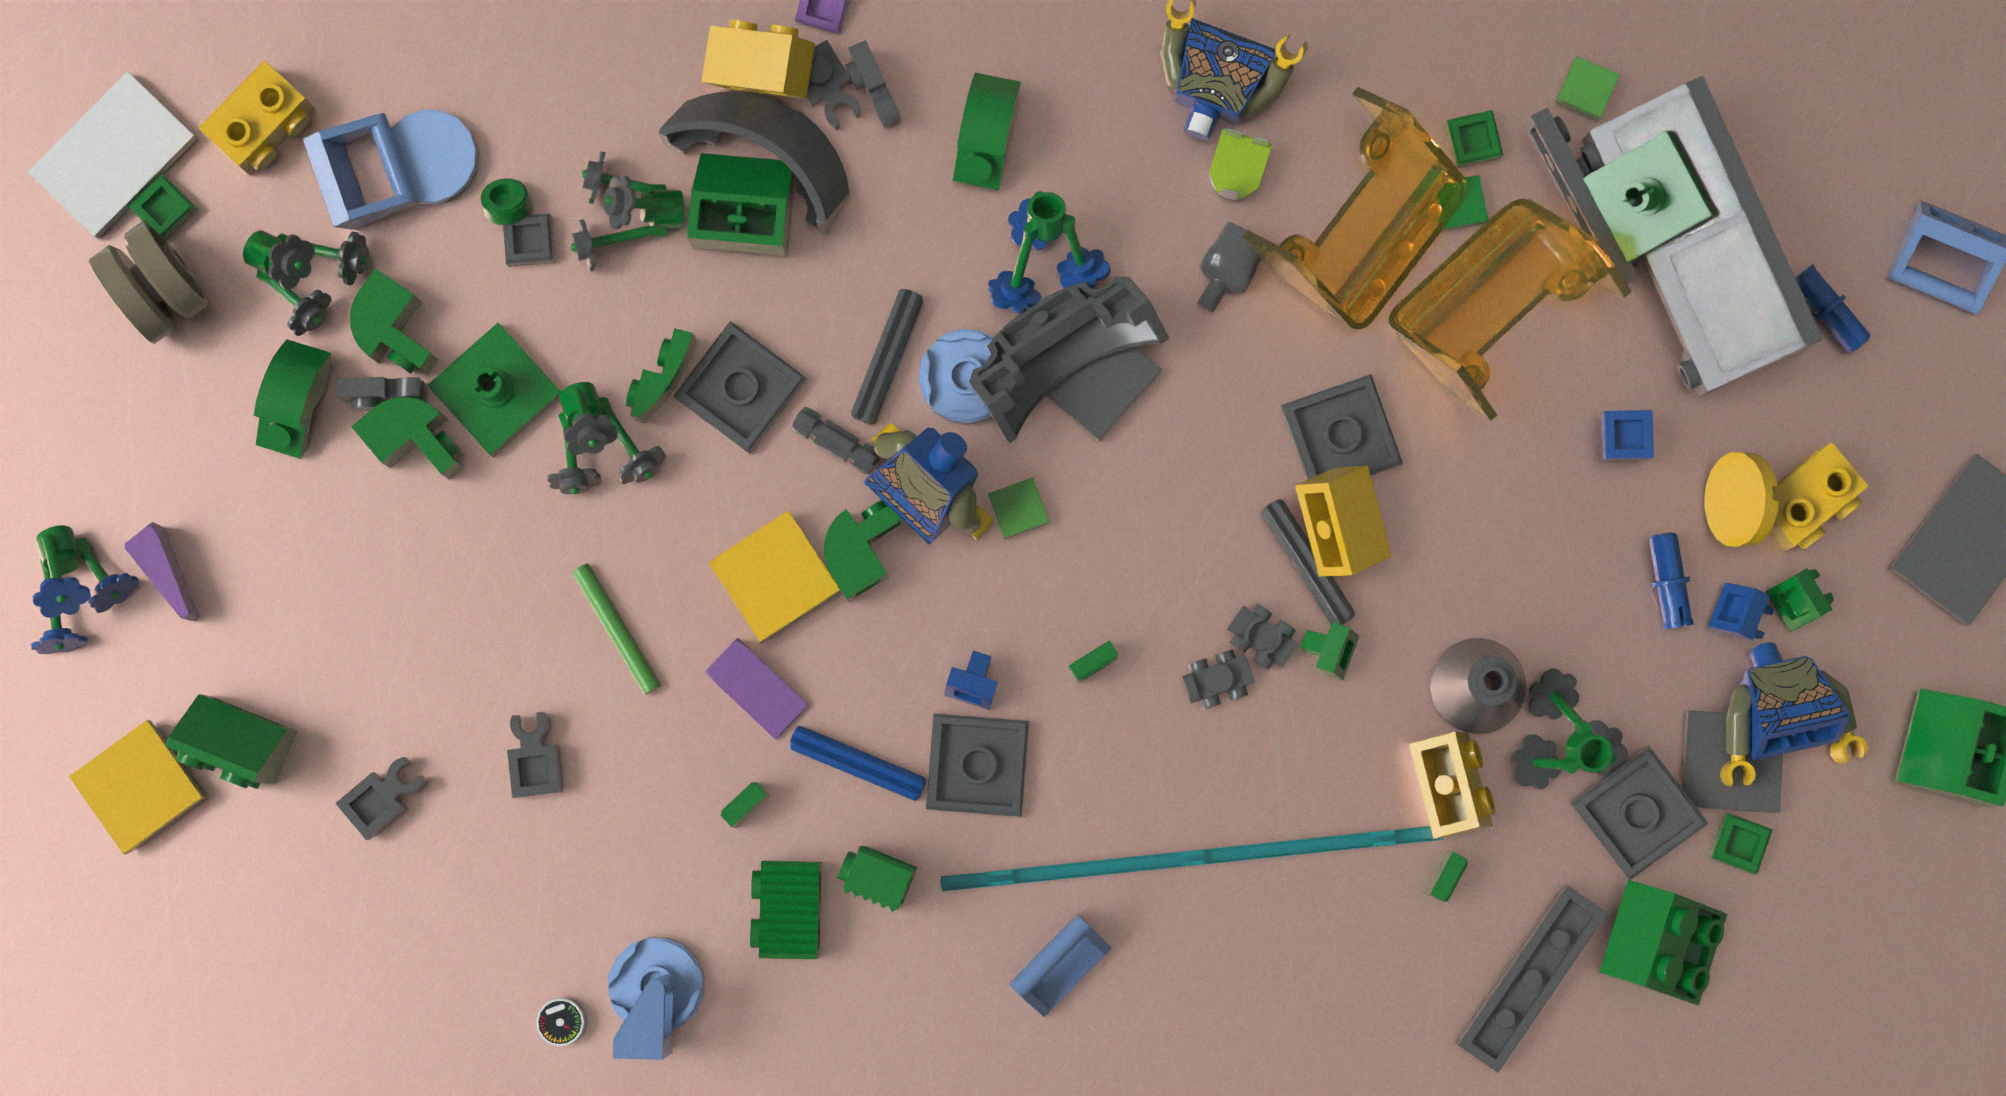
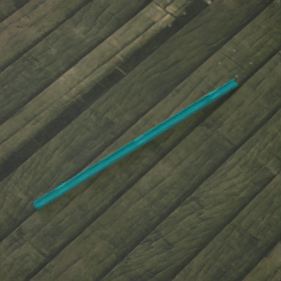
(1187, 858)

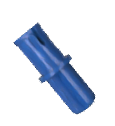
(1832, 310)
(1670, 580)

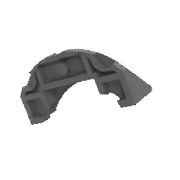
(777, 129)
(1057, 340)

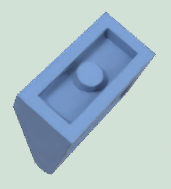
(338, 179)
(1958, 233)
(1060, 965)
(649, 1025)

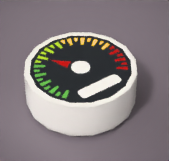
(560, 1022)

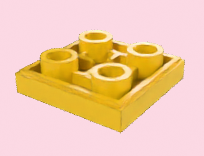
(774, 576)
(137, 787)

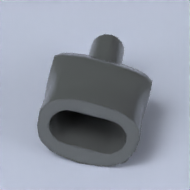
(1228, 265)

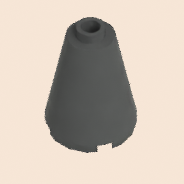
(1460, 688)

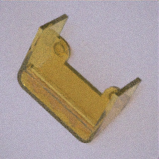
(1382, 224)
(1491, 287)

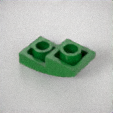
(653, 388)

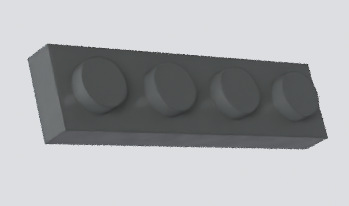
(1551, 141)
(1531, 978)

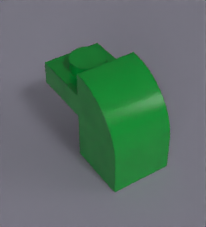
(986, 130)
(378, 318)
(288, 395)
(400, 426)
(849, 549)

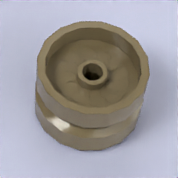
(143, 286)

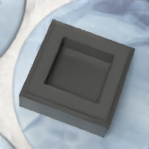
(529, 241)

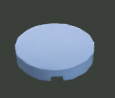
(436, 155)
(947, 373)
(652, 959)

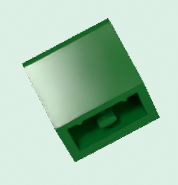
(741, 204)
(232, 739)
(1956, 748)
(1663, 942)

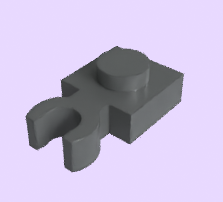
(866, 74)
(827, 82)
(368, 392)
(534, 766)
(375, 802)

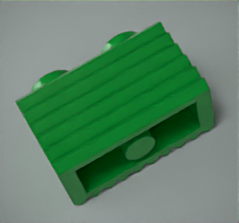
(877, 877)
(788, 909)

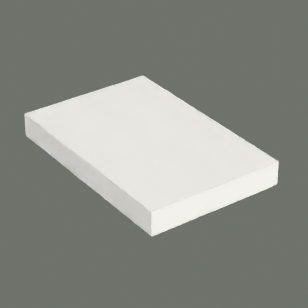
(112, 155)

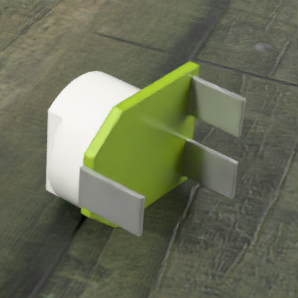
(1238, 164)

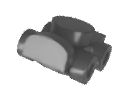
(1254, 631)
(1208, 682)

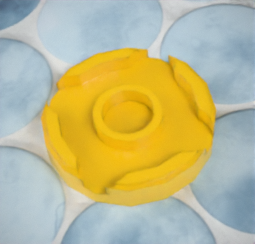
(1741, 499)

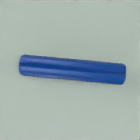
(857, 763)

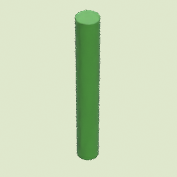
(616, 629)

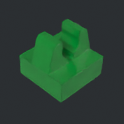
(1800, 599)
(1332, 649)

